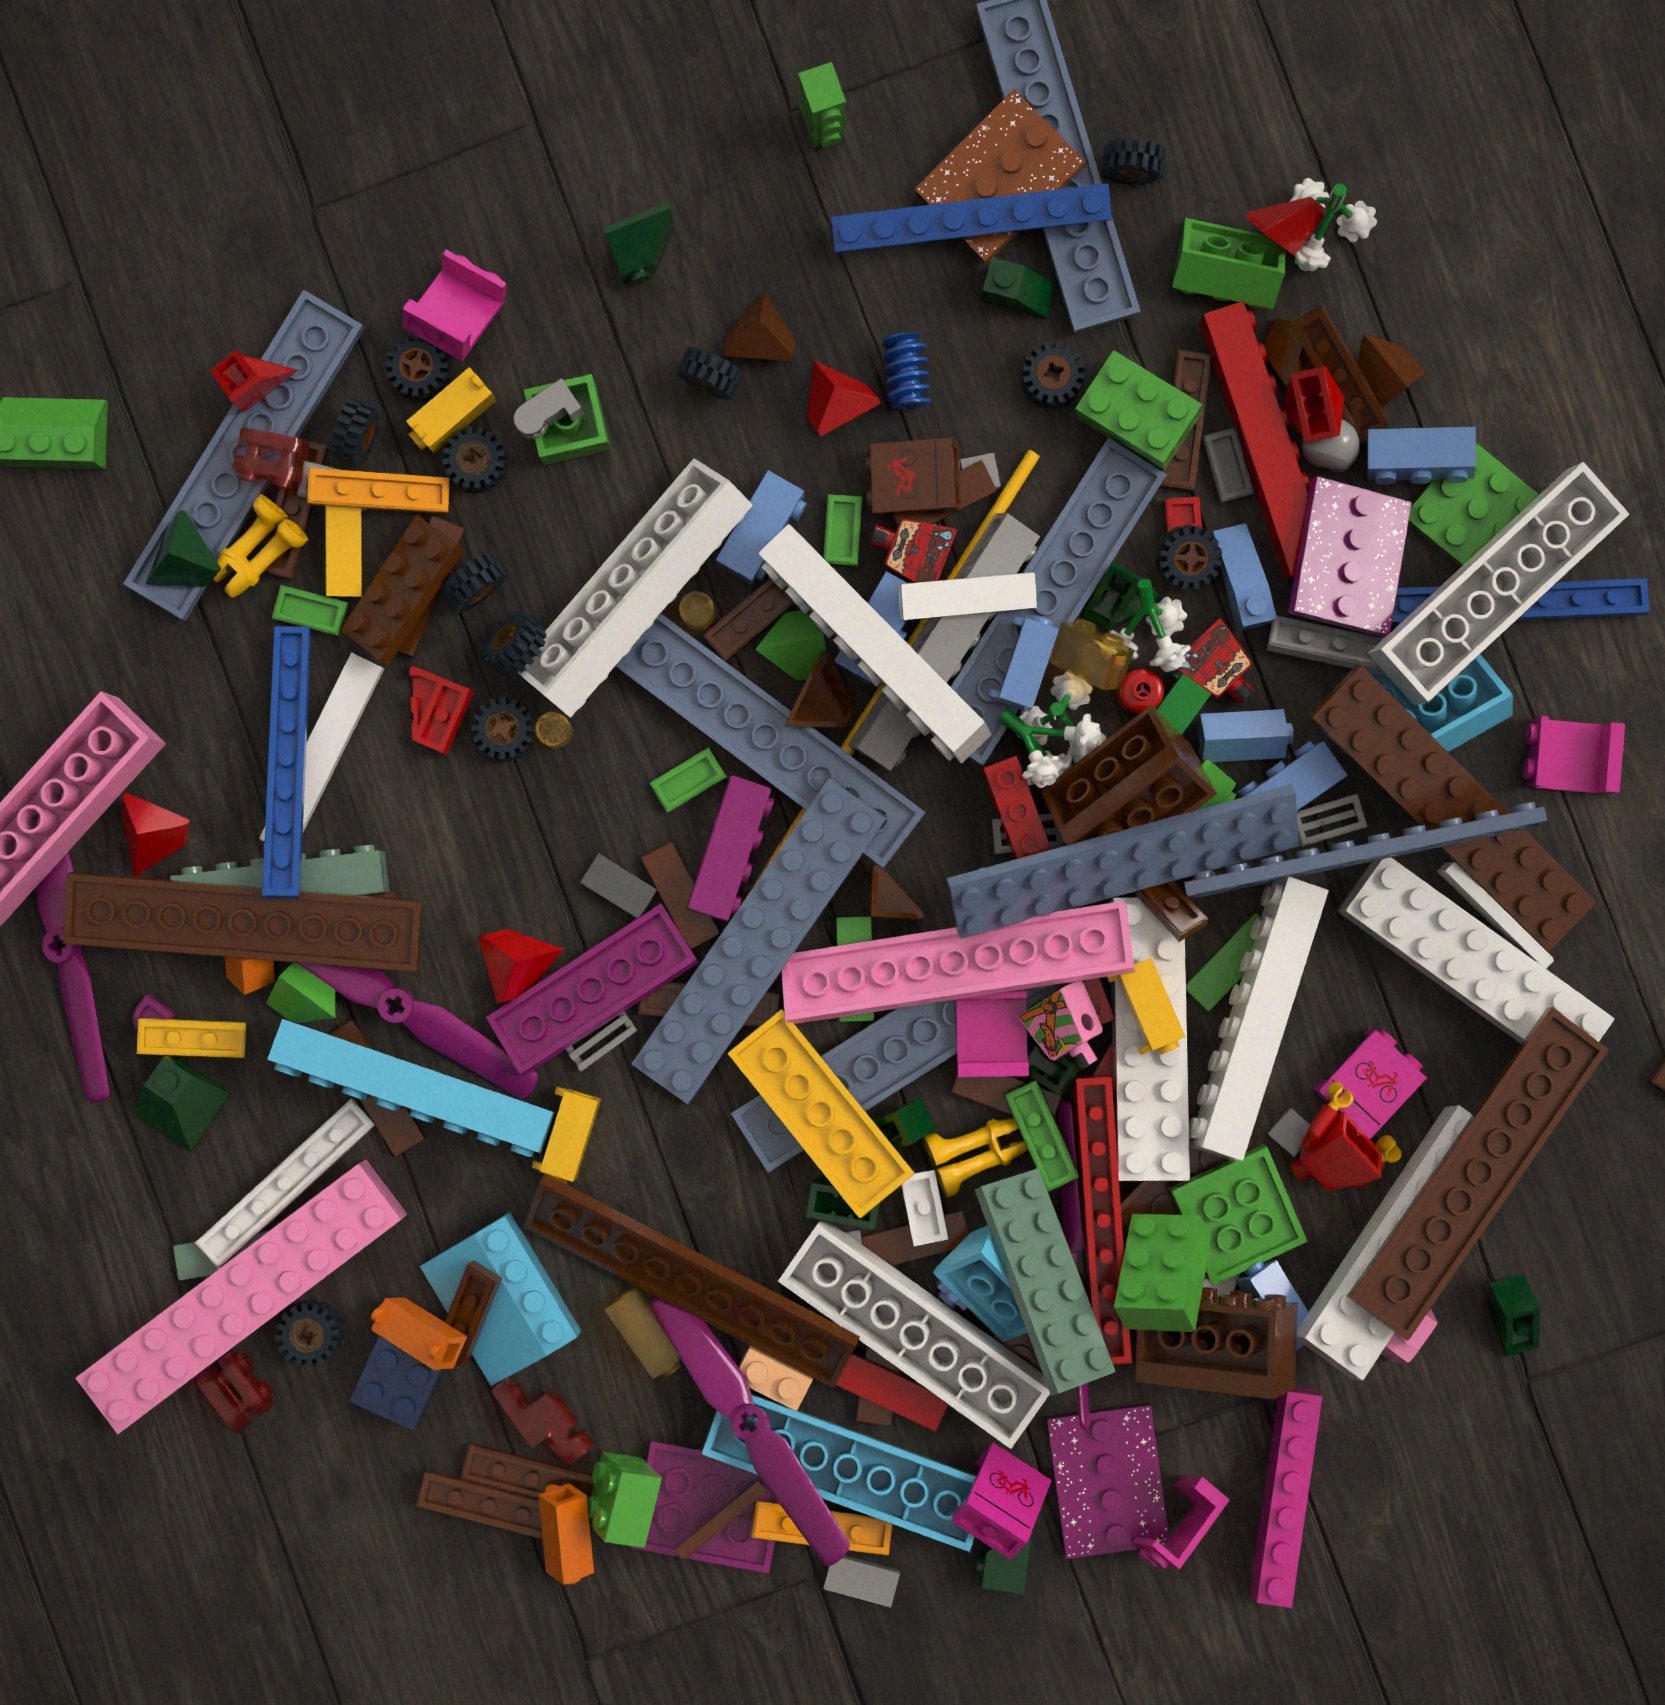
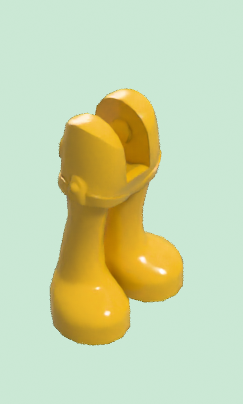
(234, 558)
(952, 1175)

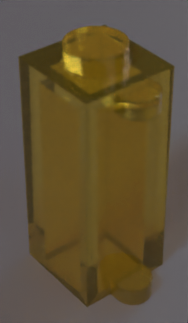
(643, 1333)

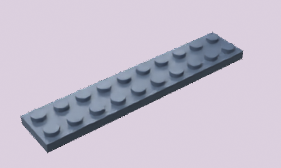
(1086, 255)
(316, 344)
(1065, 572)
(753, 729)
(1379, 847)
(1124, 861)
(759, 940)
(870, 1067)

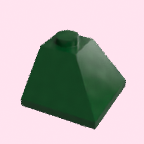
(640, 242)
(180, 1101)

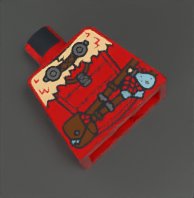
(915, 548)
(1218, 663)

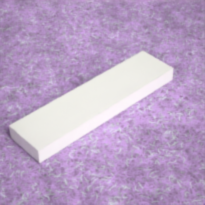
(967, 596)
(1494, 913)

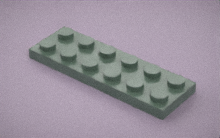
(1045, 1281)

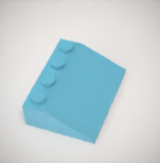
(1463, 708)
(527, 1311)

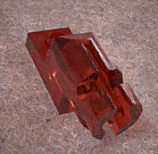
(543, 1418)

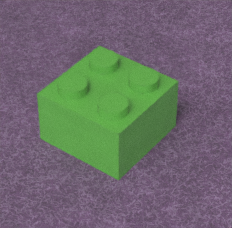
(579, 438)
(623, 1499)

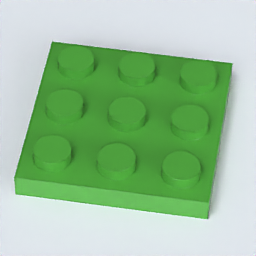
(1470, 513)
(1243, 1212)

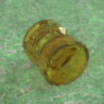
(696, 604)
(557, 734)

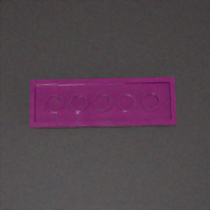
(592, 990)

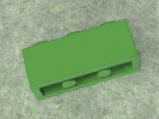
(822, 105)

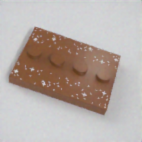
(1003, 156)

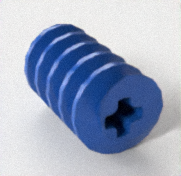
(905, 371)

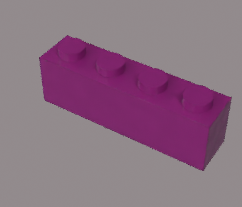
(728, 849)

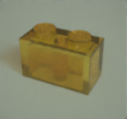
(1091, 655)

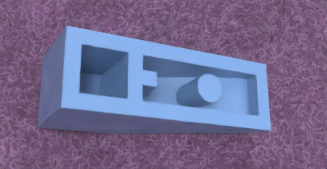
(1244, 579)

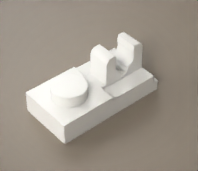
(924, 1208)

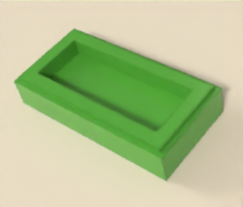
(842, 530)
(310, 610)
(688, 780)

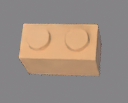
(774, 1378)

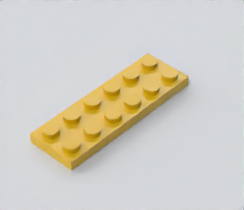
(821, 1114)

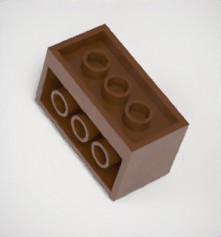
(1129, 781)
(1236, 1349)

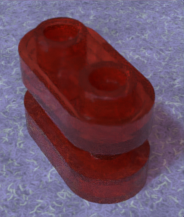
(252, 468)
(256, 1394)

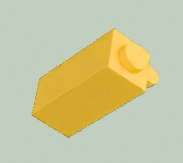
(450, 411)
(1150, 1008)
(569, 1135)

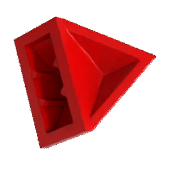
(1289, 222)
(248, 378)
(836, 399)
(1314, 404)
(151, 832)
(515, 962)

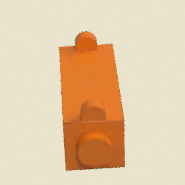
(418, 1333)
(566, 1533)

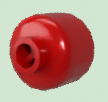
(1130, 698)

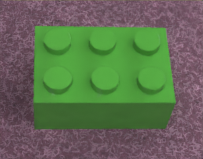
(1138, 410)
(1163, 1272)

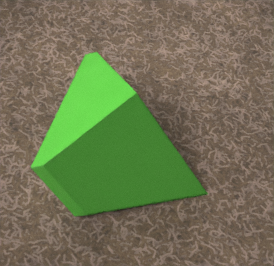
(793, 644)
(302, 996)

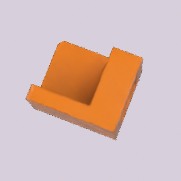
(249, 973)

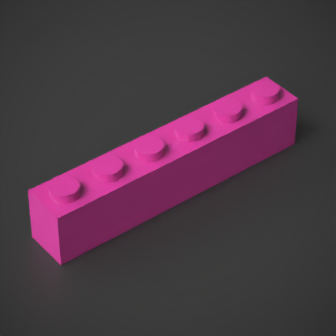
(1285, 1497)

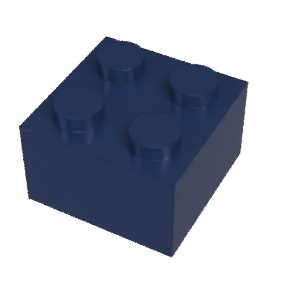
(395, 1385)

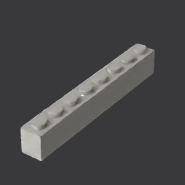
(946, 639)

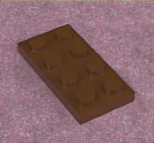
(402, 590)

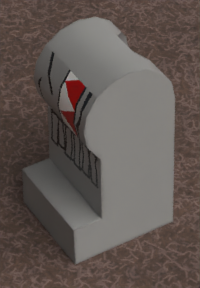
(545, 409)

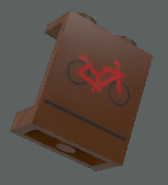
(914, 476)

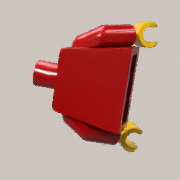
(1339, 1150)

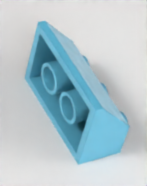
(980, 1282)

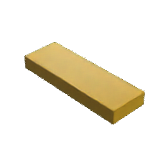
(343, 551)
(191, 1037)

